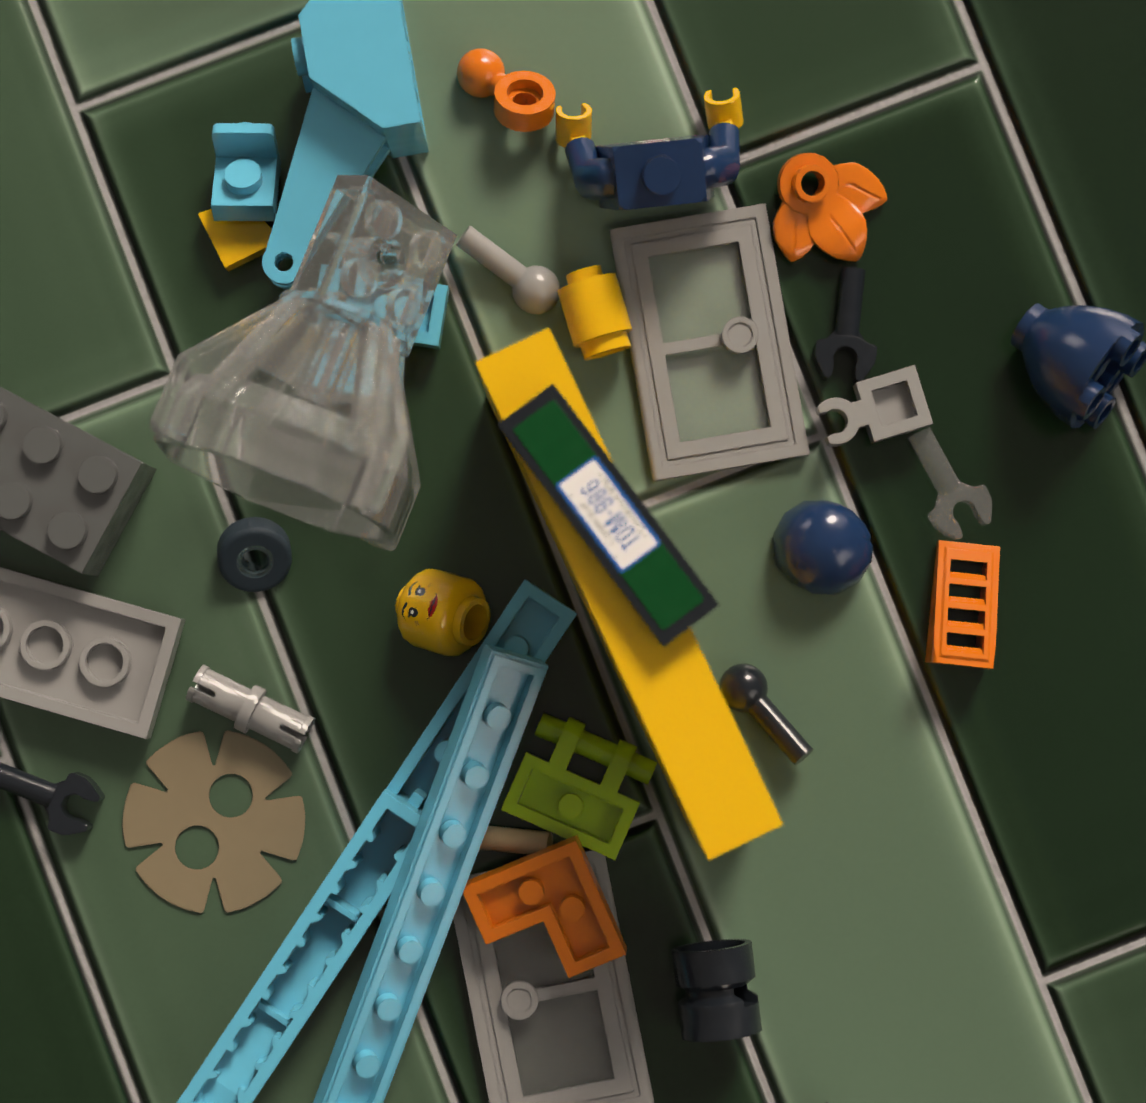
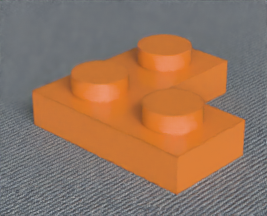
(553, 889)

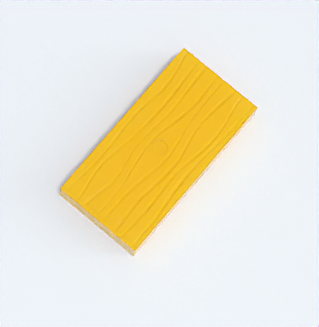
(665, 685)

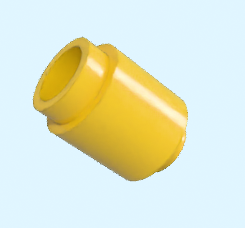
(595, 312)

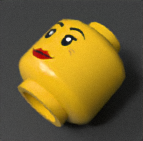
(442, 612)

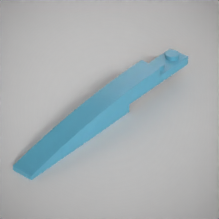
(356, 883)

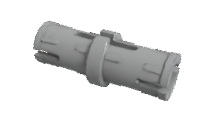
(250, 708)

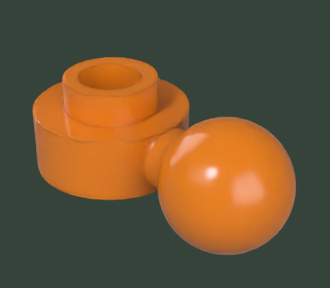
(521, 98)

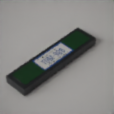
(608, 515)

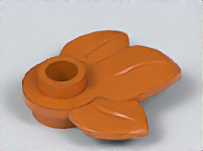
(829, 216)

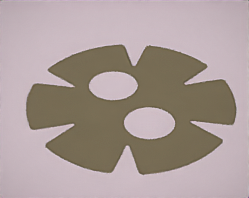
(266, 826)

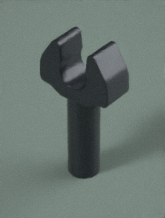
(847, 330)
(53, 796)

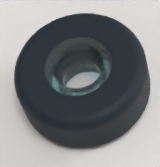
(249, 535)

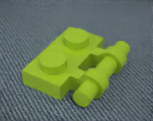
(571, 803)

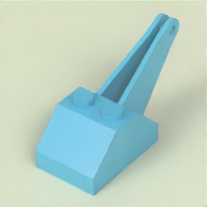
(358, 112)

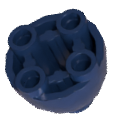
(1079, 358)

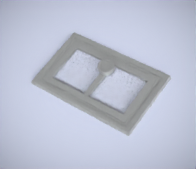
(709, 342)
(549, 1032)

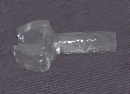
(948, 487)

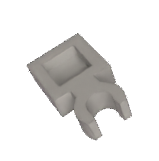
(884, 405)

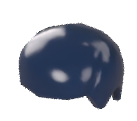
(822, 547)

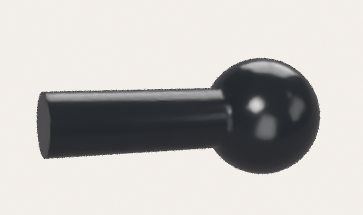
(746, 691)

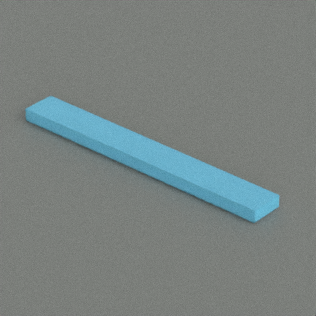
(432, 877)

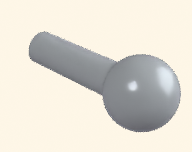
(532, 286)

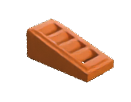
(985, 630)

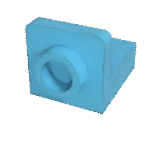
(245, 172)

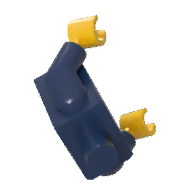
(654, 170)

